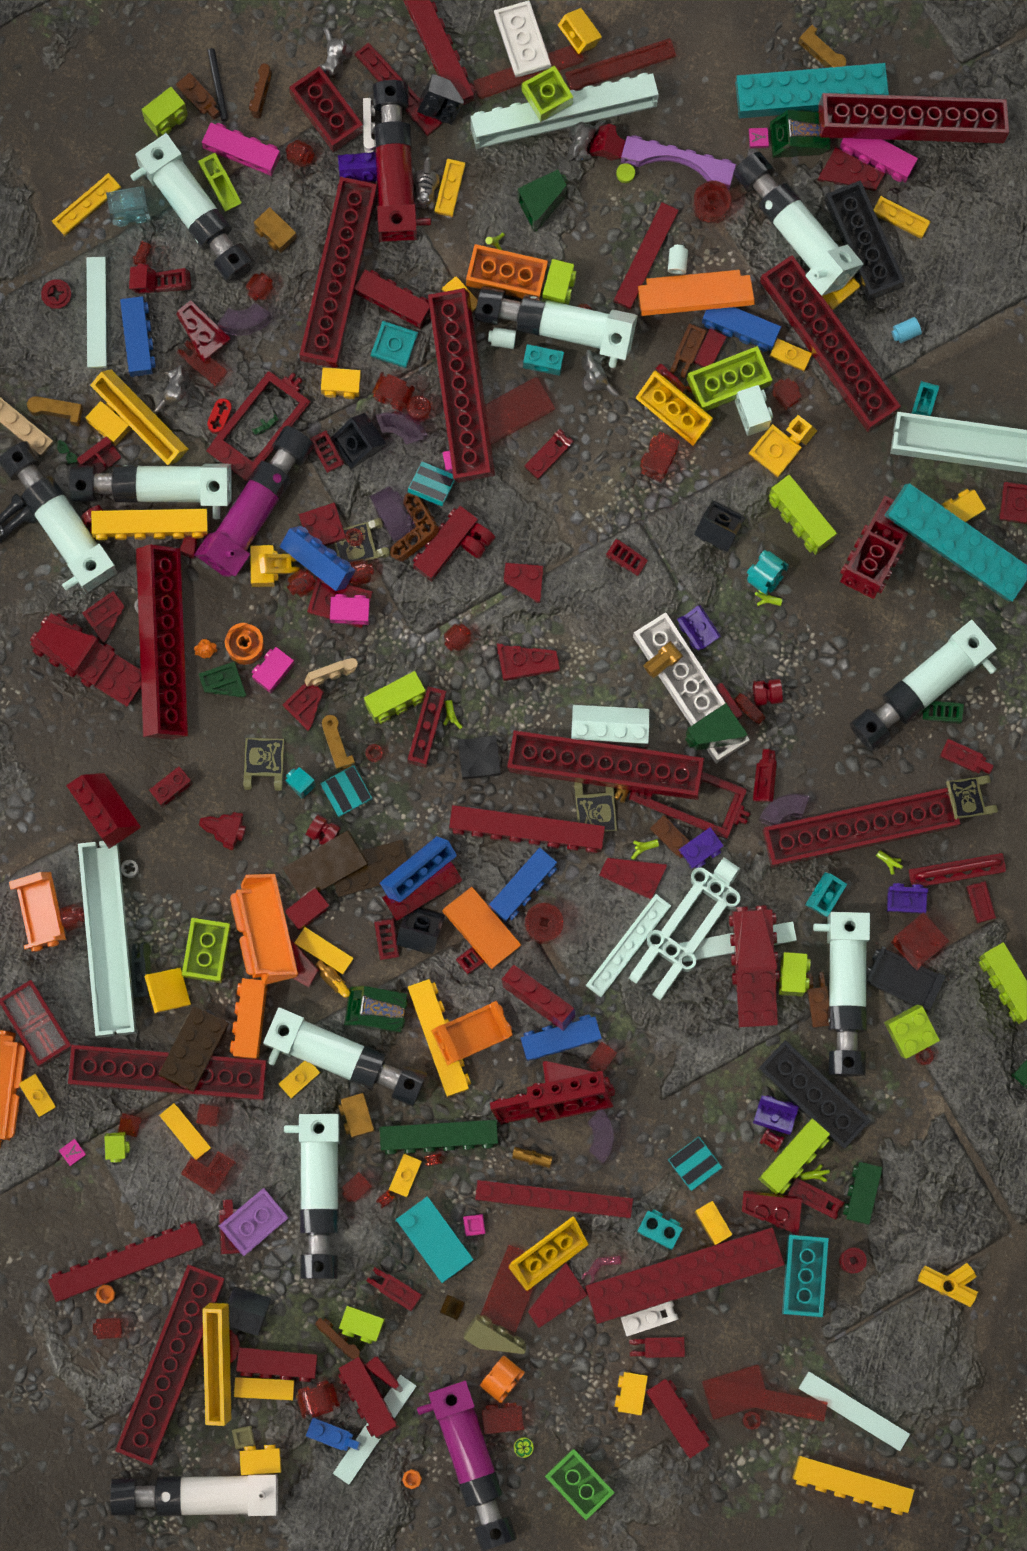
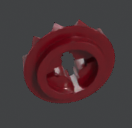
(61, 287)

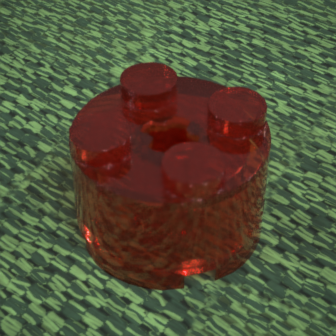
(711, 212)
(392, 390)
(540, 933)
(317, 1400)

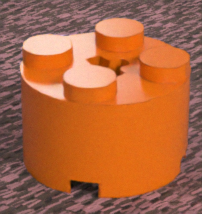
(253, 638)
(502, 1379)

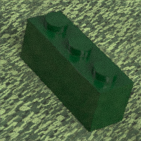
(862, 1193)

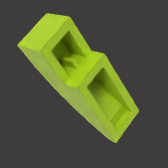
(219, 181)

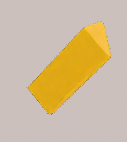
(674, 408)
(548, 1254)

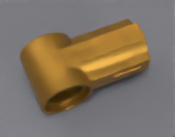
(666, 657)

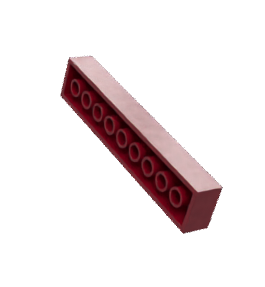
(913, 118)
(338, 272)
(830, 344)
(461, 385)
(161, 642)
(606, 765)
(859, 827)
(140, 1069)
(684, 1275)
(169, 1366)

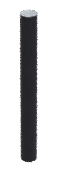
(217, 84)

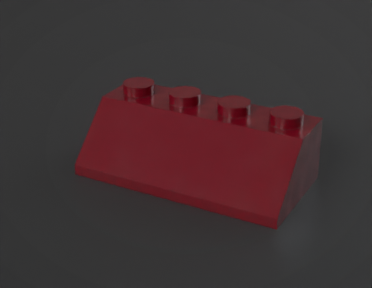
(103, 807)

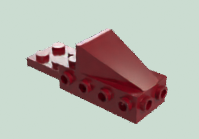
(874, 553)
(86, 658)
(754, 965)
(562, 1086)

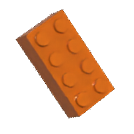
(506, 271)
(250, 1019)

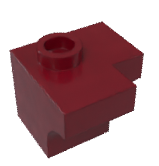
(607, 143)

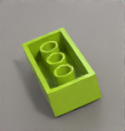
(722, 380)
(802, 515)
(1007, 979)
(793, 1157)

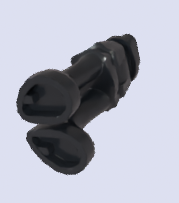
(24, 516)

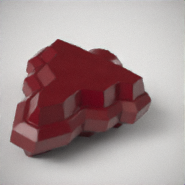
(226, 828)

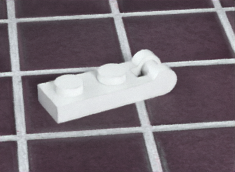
(368, 127)
(648, 1318)

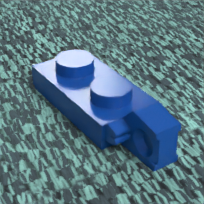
(331, 1435)

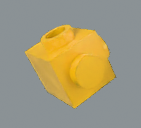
(801, 430)

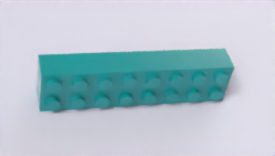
(802, 89)
(958, 542)

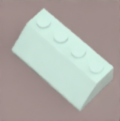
(611, 725)

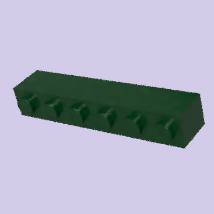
(438, 1136)

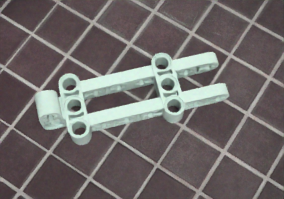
(723, 876)

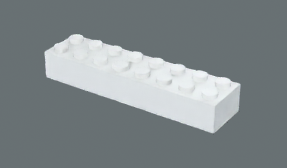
(685, 679)

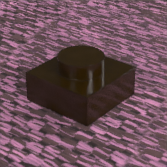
(452, 1307)

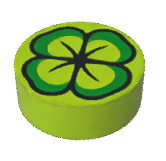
(523, 1447)

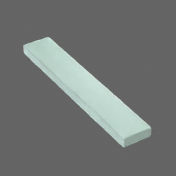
(96, 313)
(628, 945)
(720, 945)
(854, 1411)
(355, 1459)

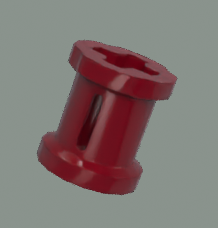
(771, 1140)

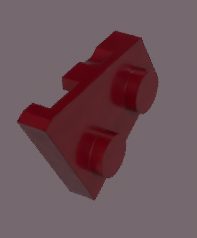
(525, 579)
(104, 615)
(304, 704)

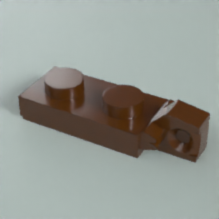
(197, 95)
(669, 835)

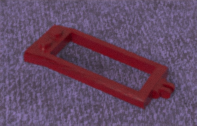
(227, 454)
(732, 817)

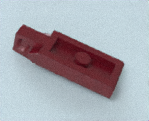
(965, 757)
(765, 777)
(226, 1245)

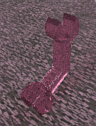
(599, 1262)

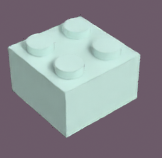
(753, 410)

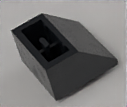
(440, 100)

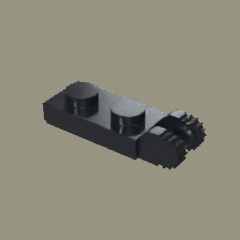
(140, 967)

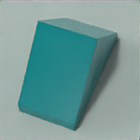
(925, 399)

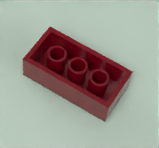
(326, 109)

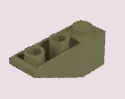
(488, 1336)

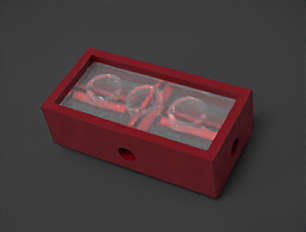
(35, 1023)

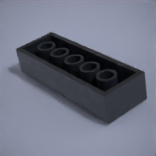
(863, 234)
(813, 1094)

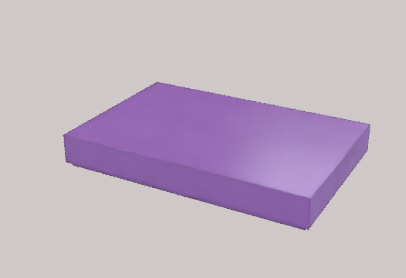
(253, 1221)

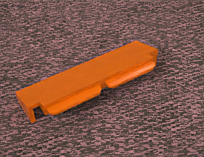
(695, 292)
(265, 933)
(11, 1073)

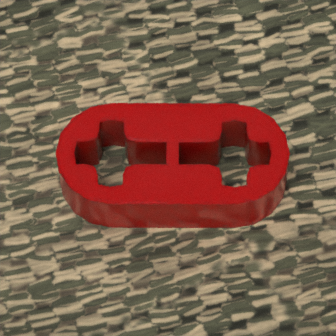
(215, 414)

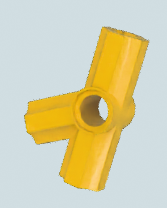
(958, 1280)

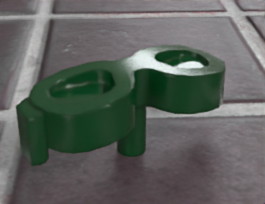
(266, 426)
(62, 448)

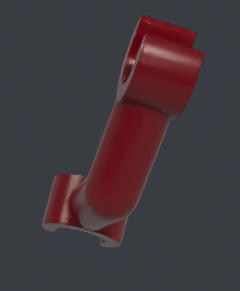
(672, 378)

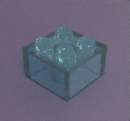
(128, 206)

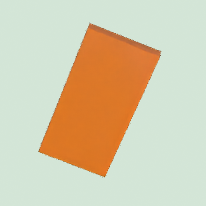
(481, 927)

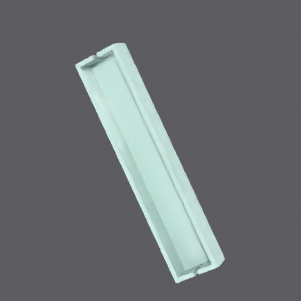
(588, 106)
(960, 442)
(107, 939)

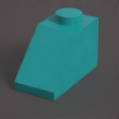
(300, 782)

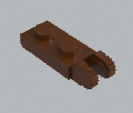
(260, 89)
(688, 348)
(818, 1002)
(339, 1339)

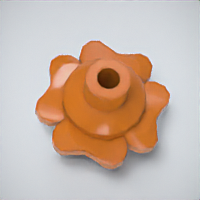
(205, 649)

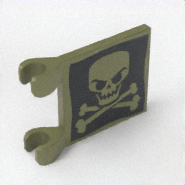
(366, 549)
(263, 759)
(967, 797)
(596, 808)

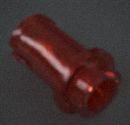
(142, 253)

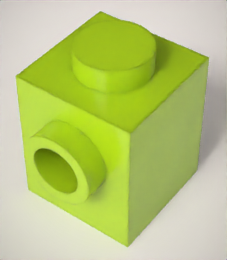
(116, 1146)

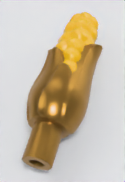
(332, 978)

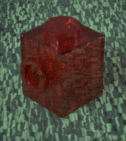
(786, 393)

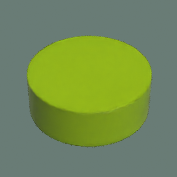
(625, 173)

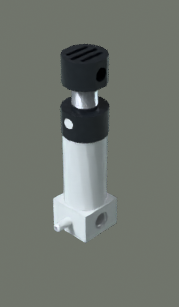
(198, 1495)

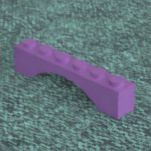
(641, 152)

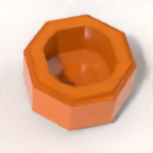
(105, 1294)
(411, 1479)

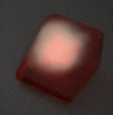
(129, 1124)

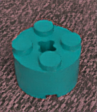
(767, 572)

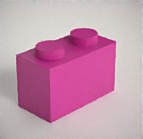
(349, 610)
(273, 669)

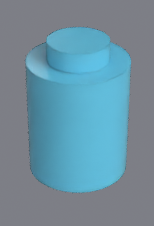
(906, 330)

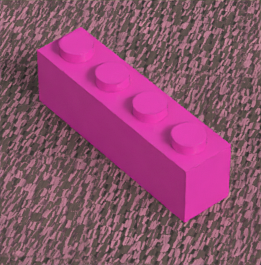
(241, 149)
(882, 156)

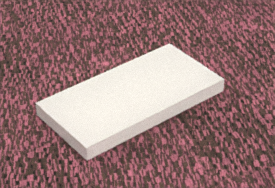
(522, 39)

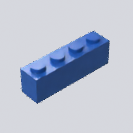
(742, 326)
(136, 336)
(317, 558)
(418, 869)
(522, 885)
(555, 1040)

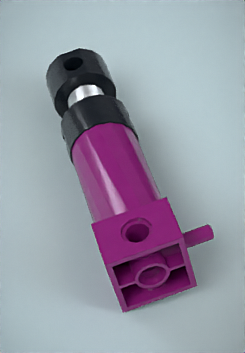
(227, 547)
(471, 1461)

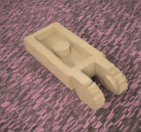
(331, 671)

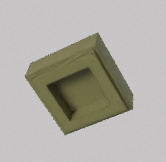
(243, 1437)

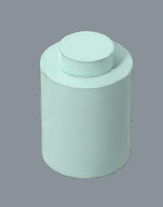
(677, 259)
(502, 338)

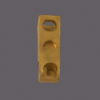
(820, 50)
(56, 408)
(330, 728)

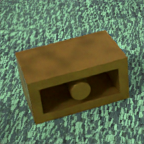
(274, 230)
(356, 1115)

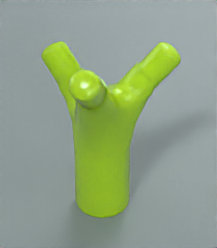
(495, 241)
(768, 599)
(450, 714)
(643, 846)
(891, 862)
(815, 1174)

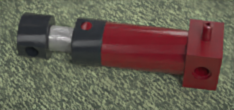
(394, 164)

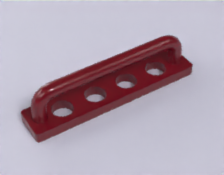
(996, 862)

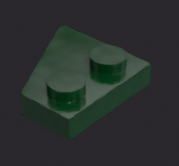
(223, 681)

